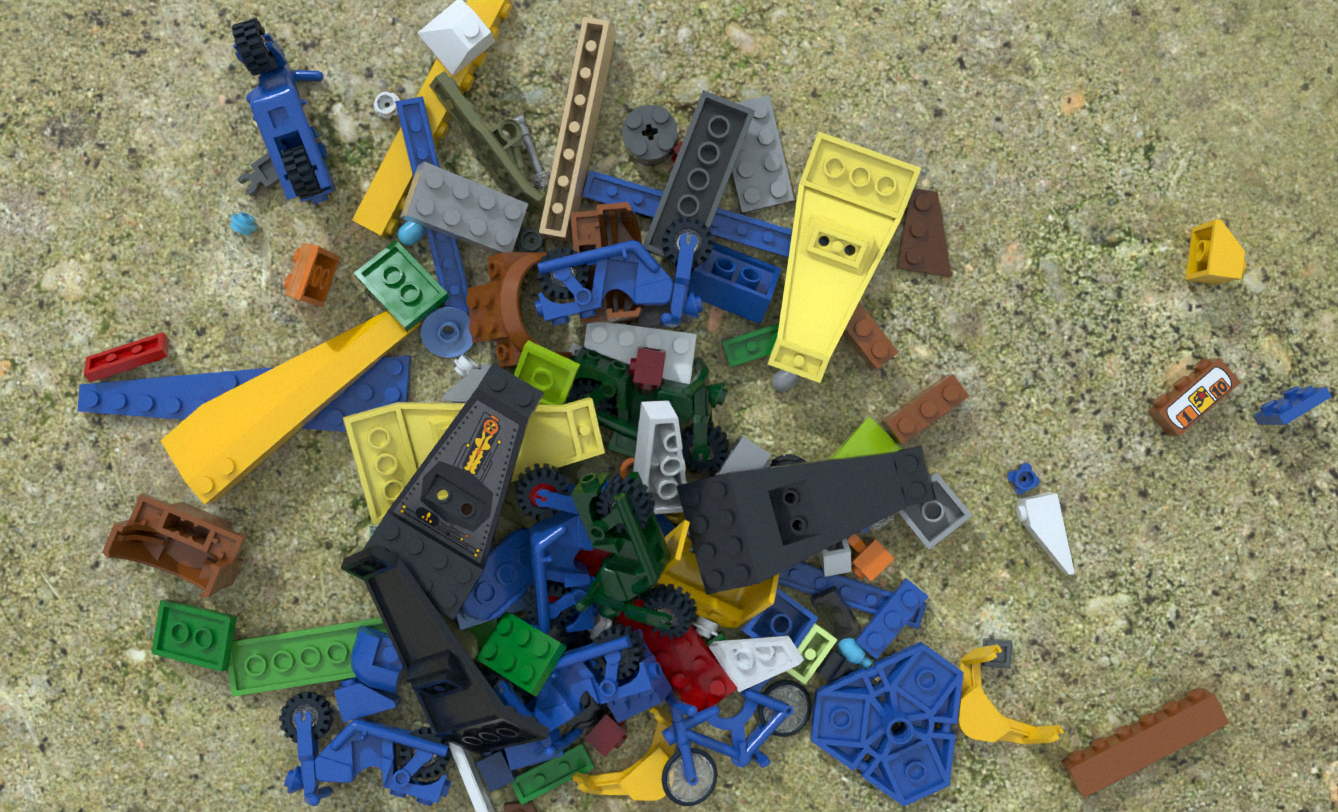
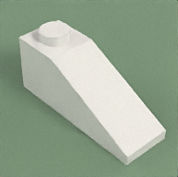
(1044, 521)

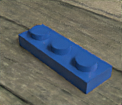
(891, 618)

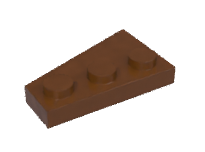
(923, 236)

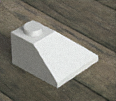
(457, 36)

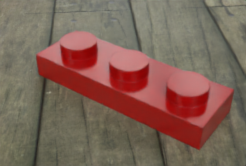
(126, 357)

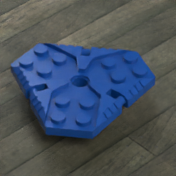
(918, 691)

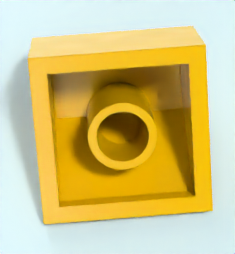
(1214, 255)

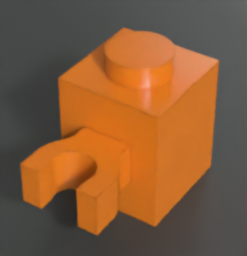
(869, 557)

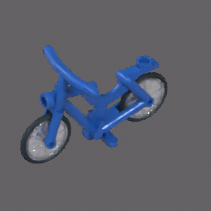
(692, 773)

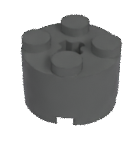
(636, 142)

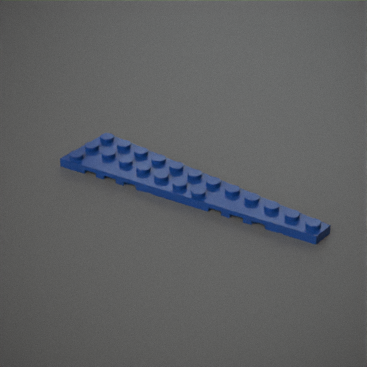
(181, 395)

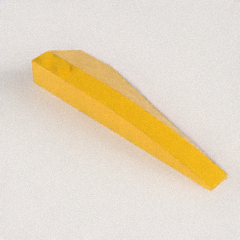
(251, 421)

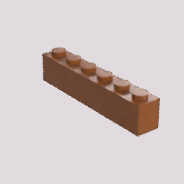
(1144, 741)

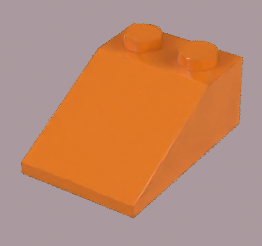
(311, 274)

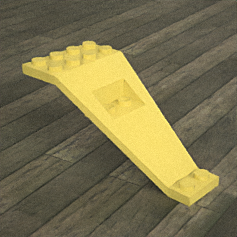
(854, 201)
(398, 437)

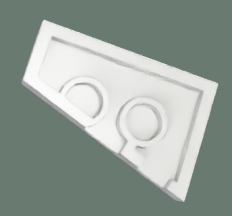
(755, 659)

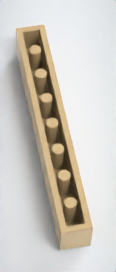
(578, 128)

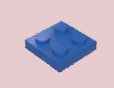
(1292, 405)

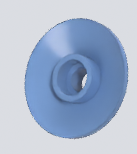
(442, 342)

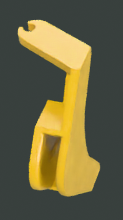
(981, 719)
(642, 778)

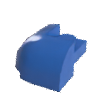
(376, 660)

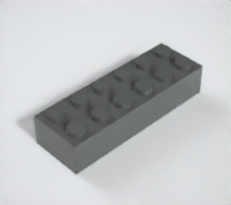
(701, 166)

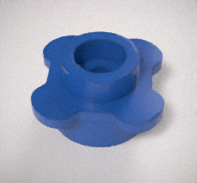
(1030, 482)

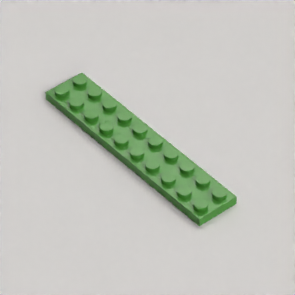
(305, 656)

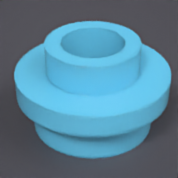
(243, 223)

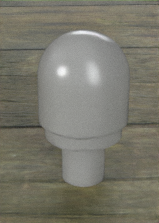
(784, 381)

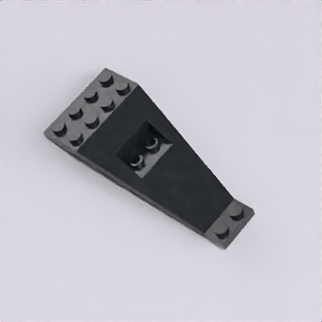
(747, 524)

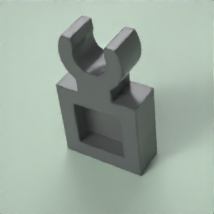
(263, 174)

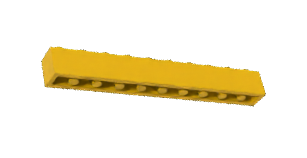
(394, 177)

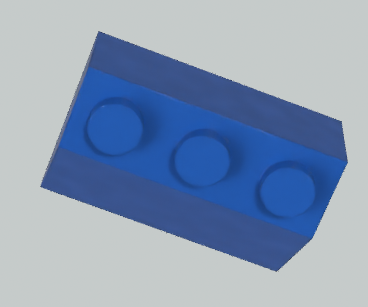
(735, 282)

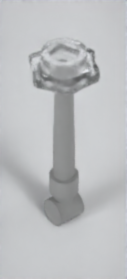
(542, 177)

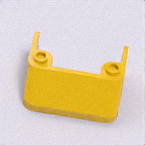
(724, 608)

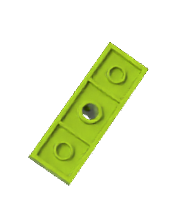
(547, 373)

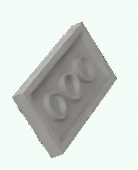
(760, 168)

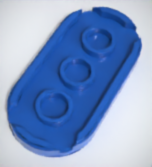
(503, 579)

